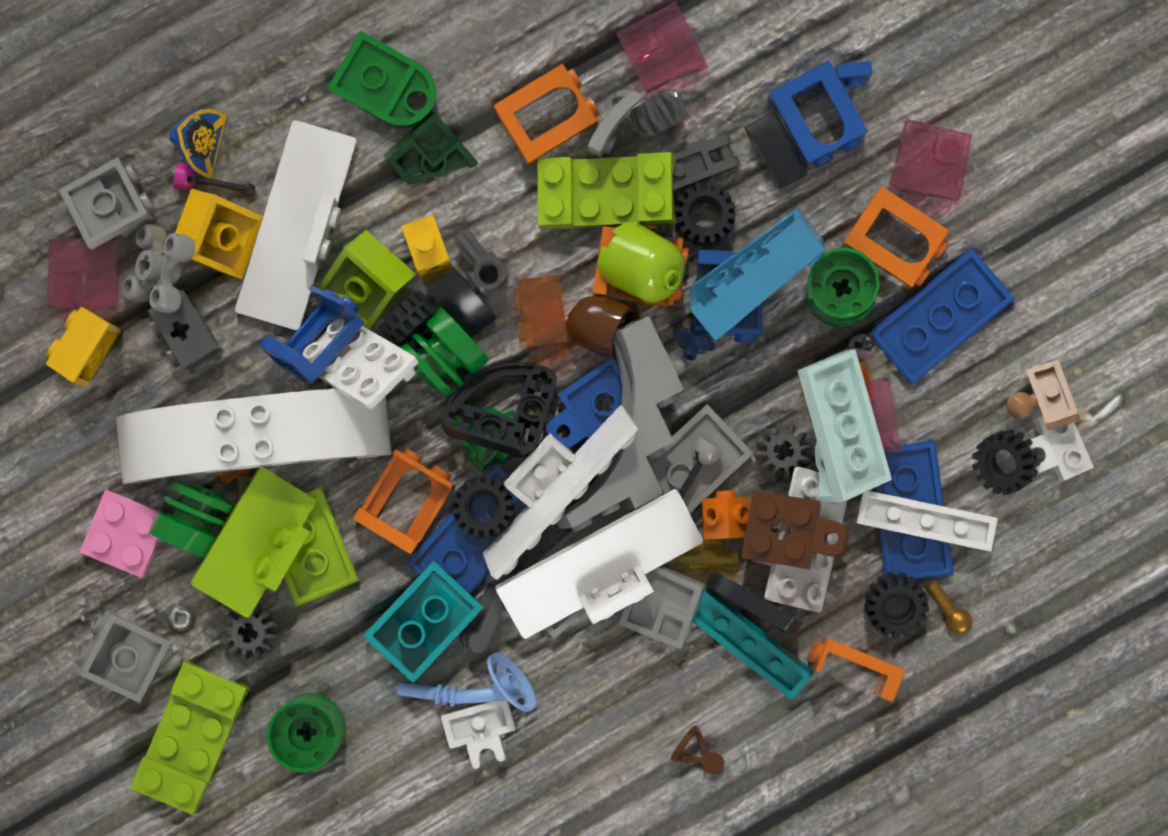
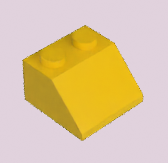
(221, 232)
(82, 346)

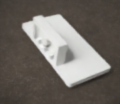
(365, 366)
(796, 585)

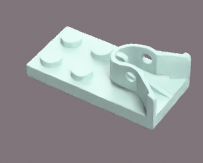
(845, 428)

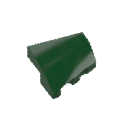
(428, 151)

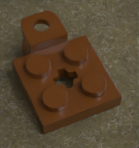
(807, 531)

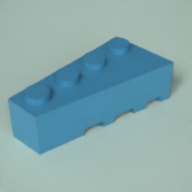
(754, 273)

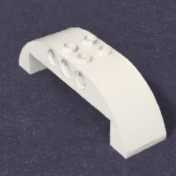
(249, 434)

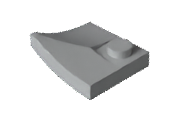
(602, 139)
(666, 611)

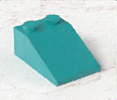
(423, 622)

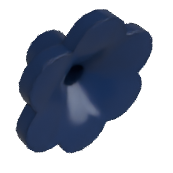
(693, 342)

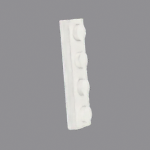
(926, 520)

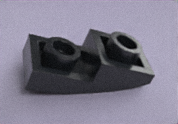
(776, 149)
(461, 302)

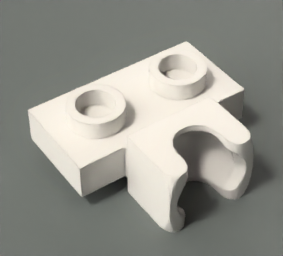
(1060, 449)
(479, 729)

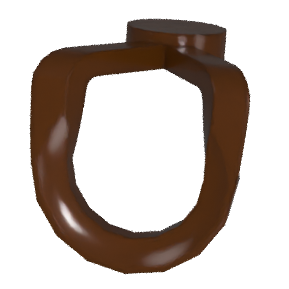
(712, 762)

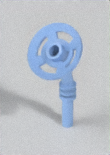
(505, 686)

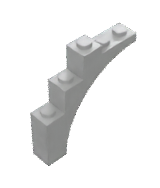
(646, 387)

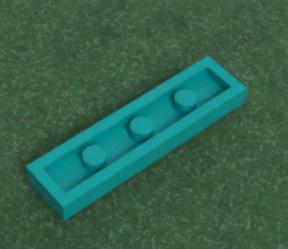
(751, 644)

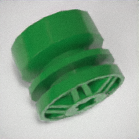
(837, 268)
(445, 353)
(192, 519)
(295, 748)

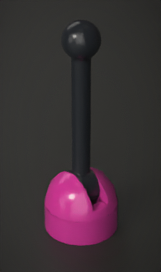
(187, 179)

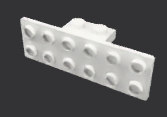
(296, 225)
(550, 482)
(602, 569)

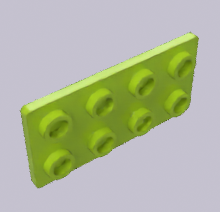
(255, 543)

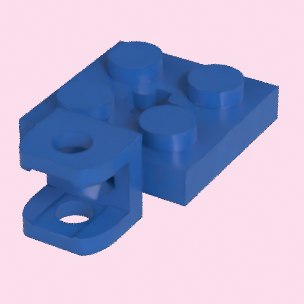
(580, 400)

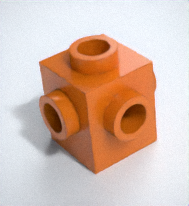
(725, 515)

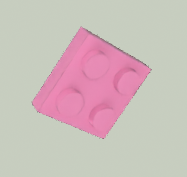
(121, 534)

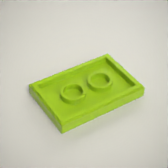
(323, 559)

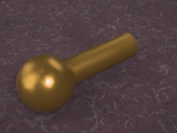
(957, 620)

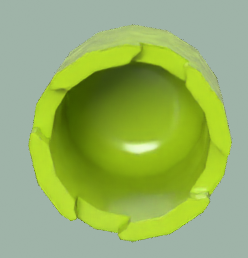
(642, 263)

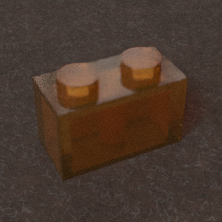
(542, 312)

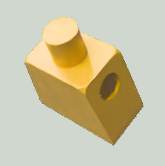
(427, 248)

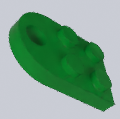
(382, 82)

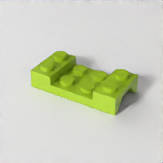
(605, 191)
(190, 738)

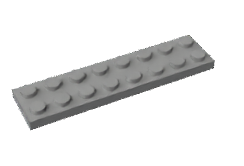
(671, 472)

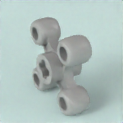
(158, 268)

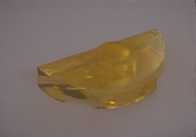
(708, 556)

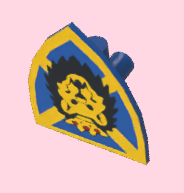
(200, 139)

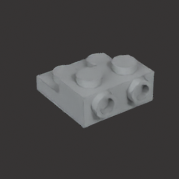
(108, 203)
(121, 655)

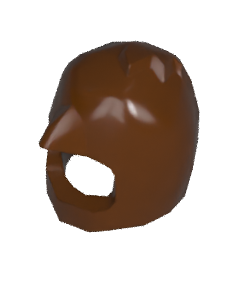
(595, 322)

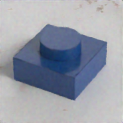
(854, 73)

